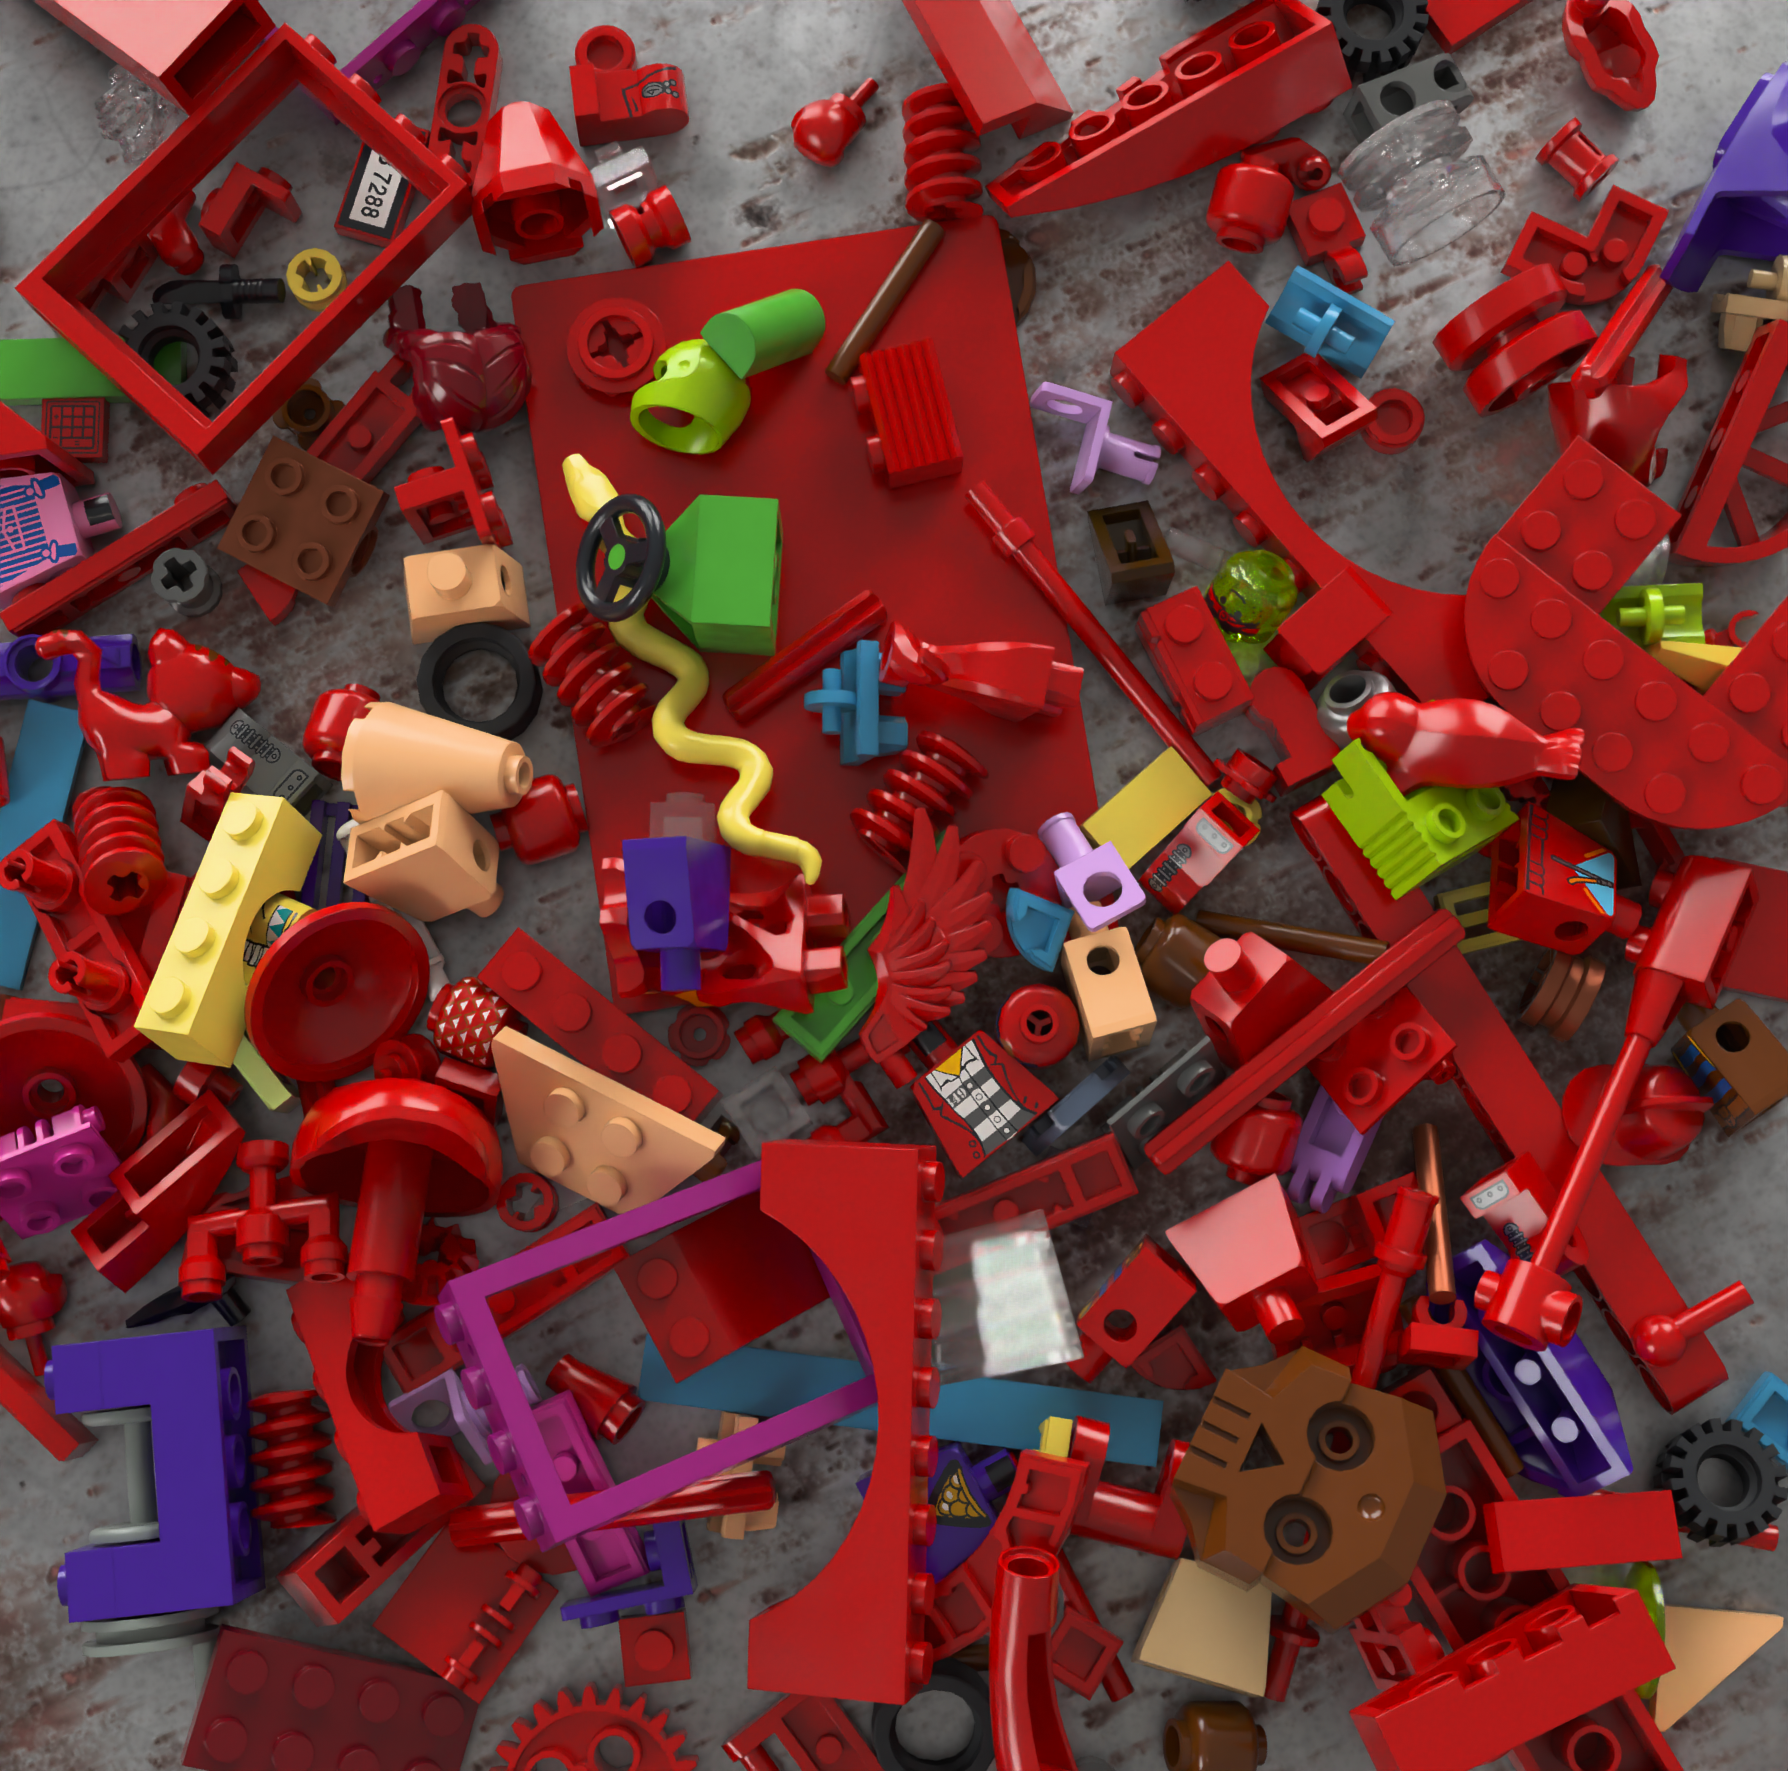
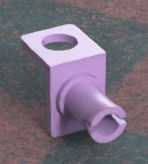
(1099, 446)
(1089, 873)
(461, 1416)

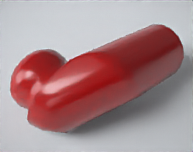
(1297, 161)
(176, 241)

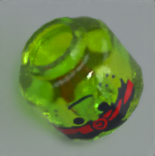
(1251, 596)

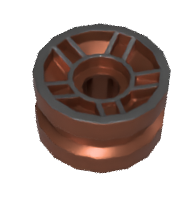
(1560, 992)

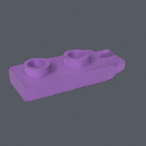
(1327, 1153)

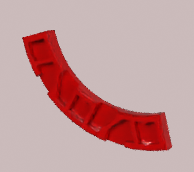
(1035, 1514)

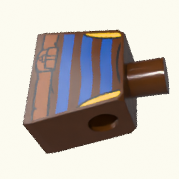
(1746, 1075)

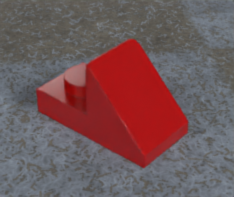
(1317, 403)
(1328, 628)

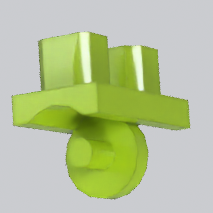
(1658, 613)

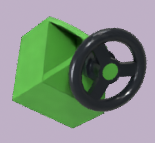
(708, 571)

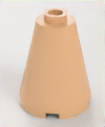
(409, 754)

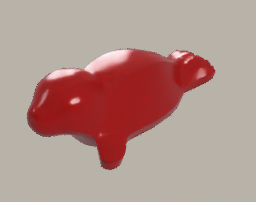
(1460, 743)

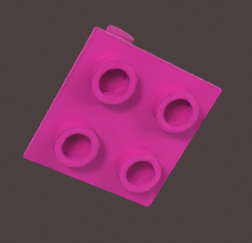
(57, 1175)

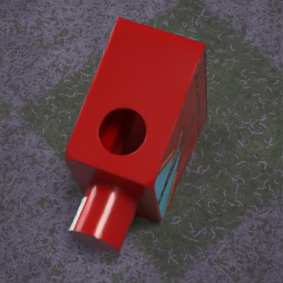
(1555, 885)

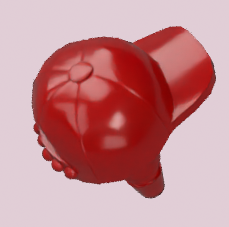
(397, 1157)

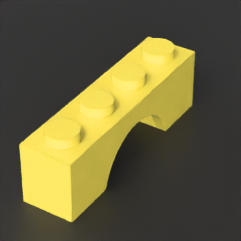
(200, 984)

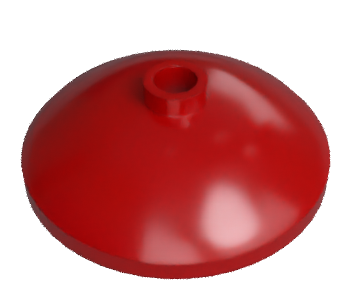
(336, 991)
(67, 1050)

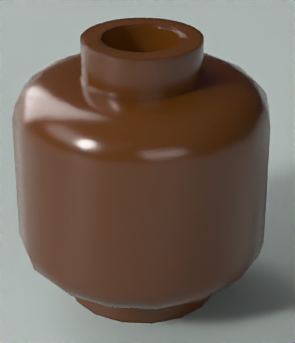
(1173, 958)
(1214, 1738)

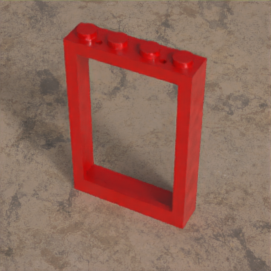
(183, 162)

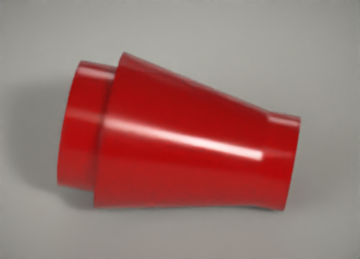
(604, 1400)

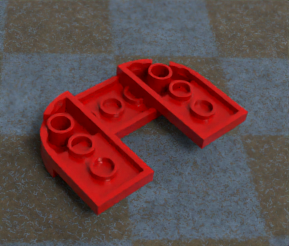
(1562, 666)

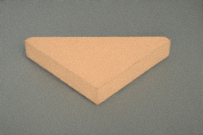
(1705, 1650)

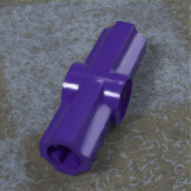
(119, 669)

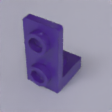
(666, 1550)

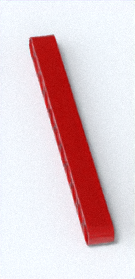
(1516, 1109)

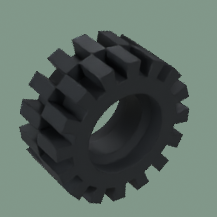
(1383, 54)
(196, 329)
(1752, 1463)

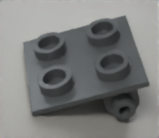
(1178, 1087)

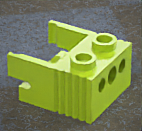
(1413, 834)

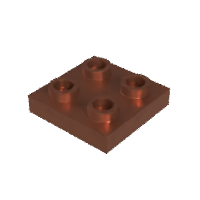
(305, 522)

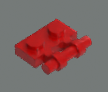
(1392, 1643)

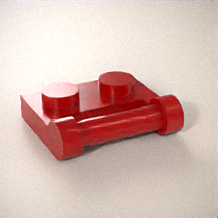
(813, 1732)

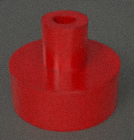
(199, 1077)

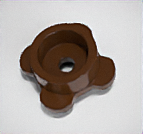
(292, 412)

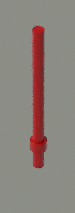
(1014, 539)

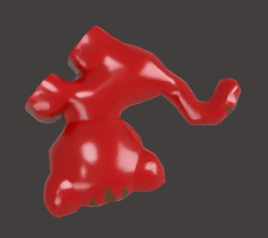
(186, 691)

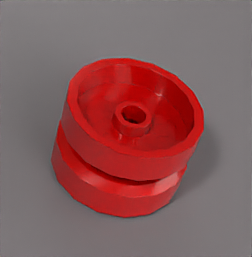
(1515, 340)

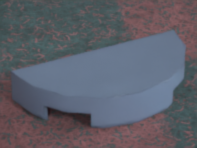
(1075, 1105)

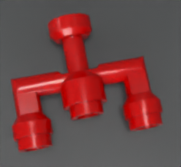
(819, 1081)
(263, 1228)

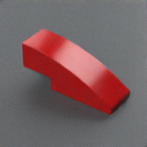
(158, 1190)

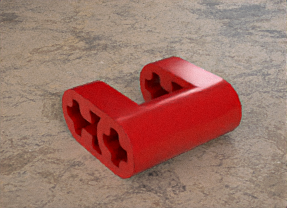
(1122, 1513)

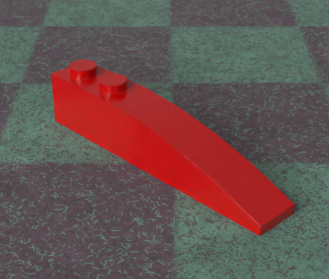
(1207, 102)

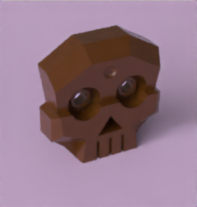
(1360, 1507)

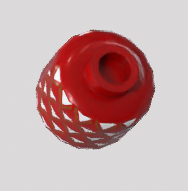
(467, 1020)

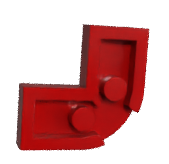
(1595, 264)

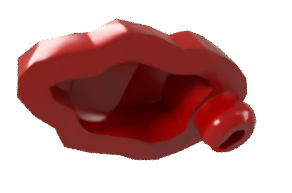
(1612, 50)

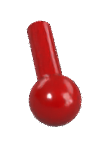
(1663, 1339)

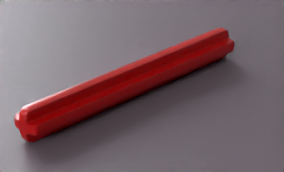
(711, 1498)

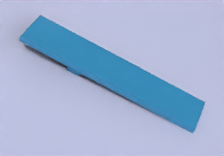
(40, 791)

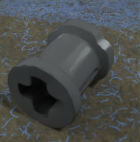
(172, 567)

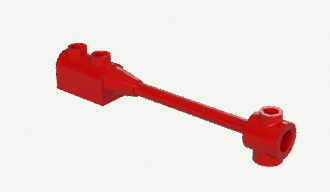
(1676, 962)

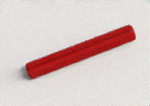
(1621, 333)

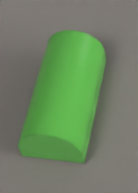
(766, 331)

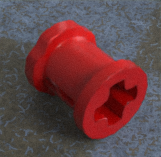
(1577, 159)

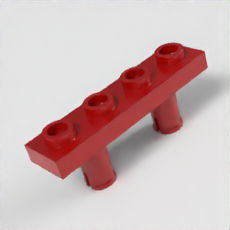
(90, 948)

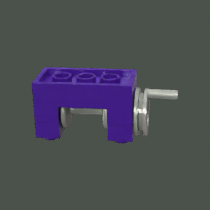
(159, 1578)

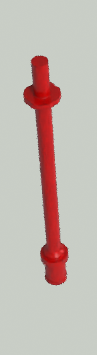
(1399, 1259)

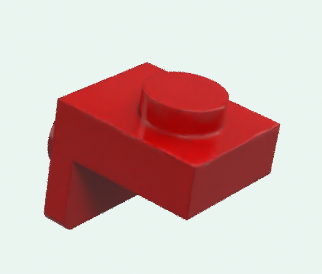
(236, 207)

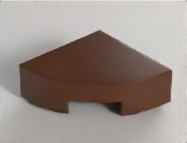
(718, 1163)

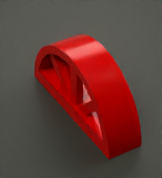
(1727, 450)

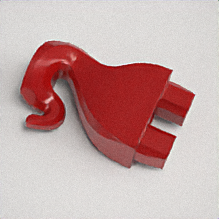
(997, 677)

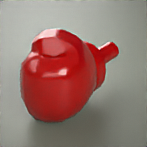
(828, 126)
(28, 1304)

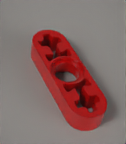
(455, 88)

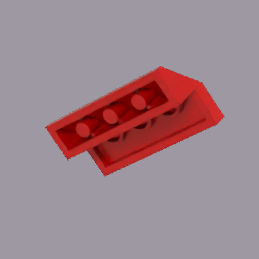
(991, 64)

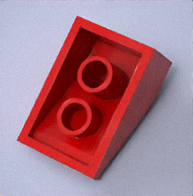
(720, 1284)

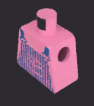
(47, 529)

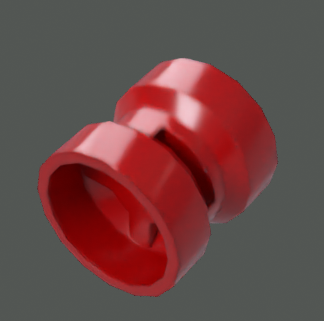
(650, 226)

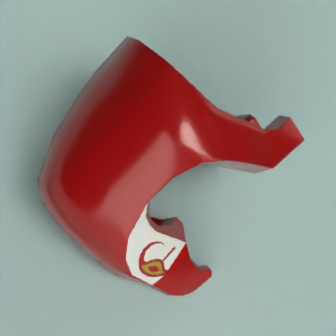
(1624, 418)

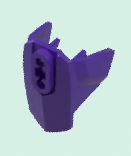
(1746, 194)

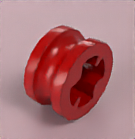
(512, 1191)

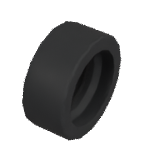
(477, 637)
(946, 1676)

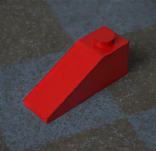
(354, 1561)

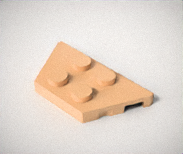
(593, 1129)

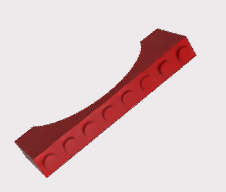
(1195, 386)
(872, 1225)

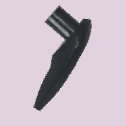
(169, 1304)

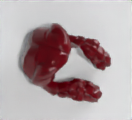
(462, 375)

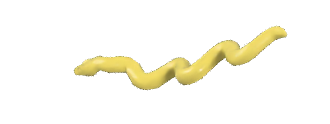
(589, 492)

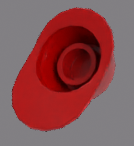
(1657, 1122)

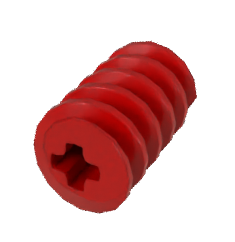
(940, 157)
(588, 678)
(924, 784)
(118, 849)
(291, 1459)

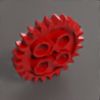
(578, 1727)

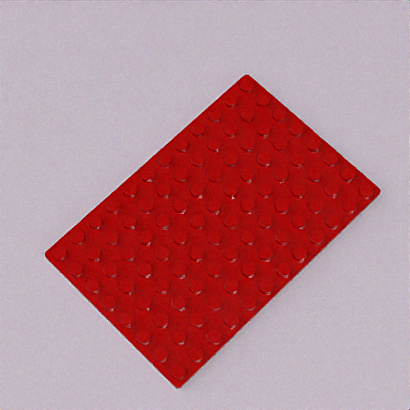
(841, 535)

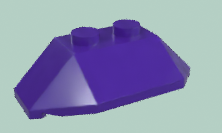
(1547, 1402)

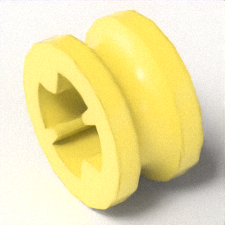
(309, 261)

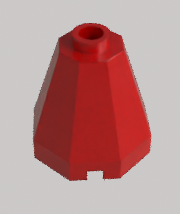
(532, 188)

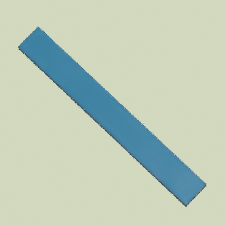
(967, 1411)

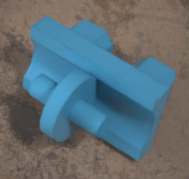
(1329, 322)
(852, 707)

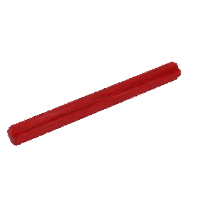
(1304, 1041)

